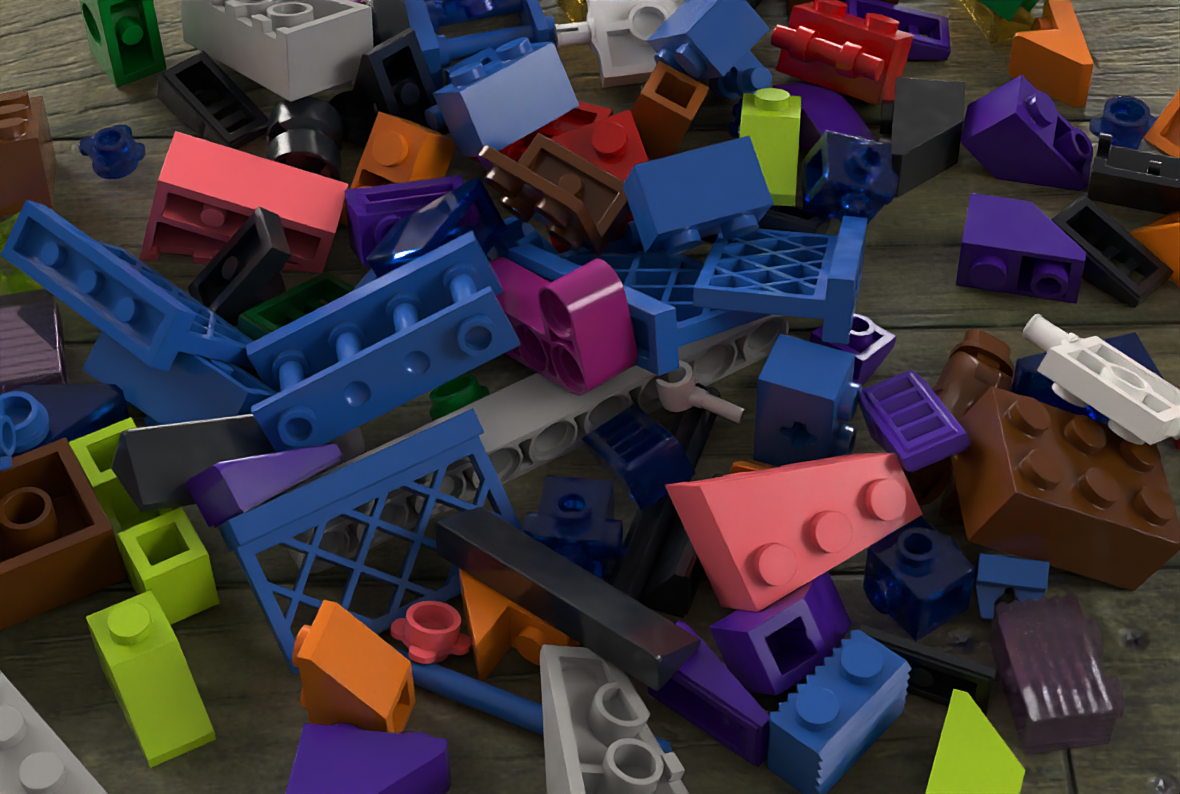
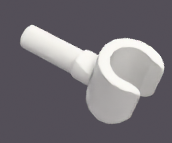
(683, 394)

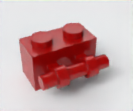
(843, 50)

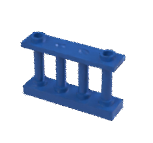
(438, 51)
(381, 346)

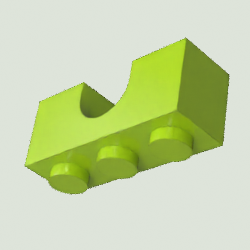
(155, 546)

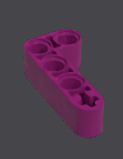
(570, 327)

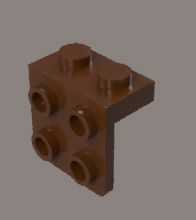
(560, 190)

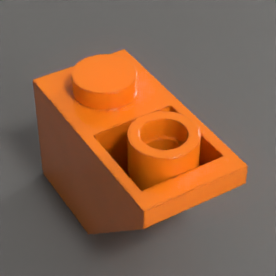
(401, 153)
(352, 674)

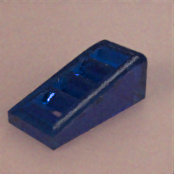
(639, 455)

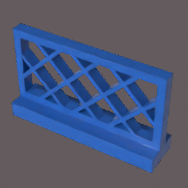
(788, 275)
(119, 292)
(656, 293)
(341, 493)

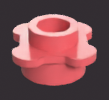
(431, 632)

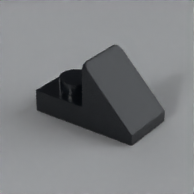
(397, 79)
(245, 268)

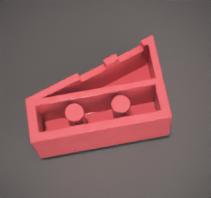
(214, 189)
(791, 522)

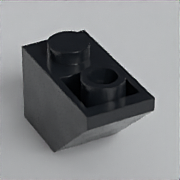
(923, 129)

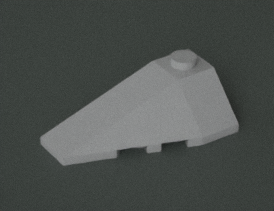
(599, 729)

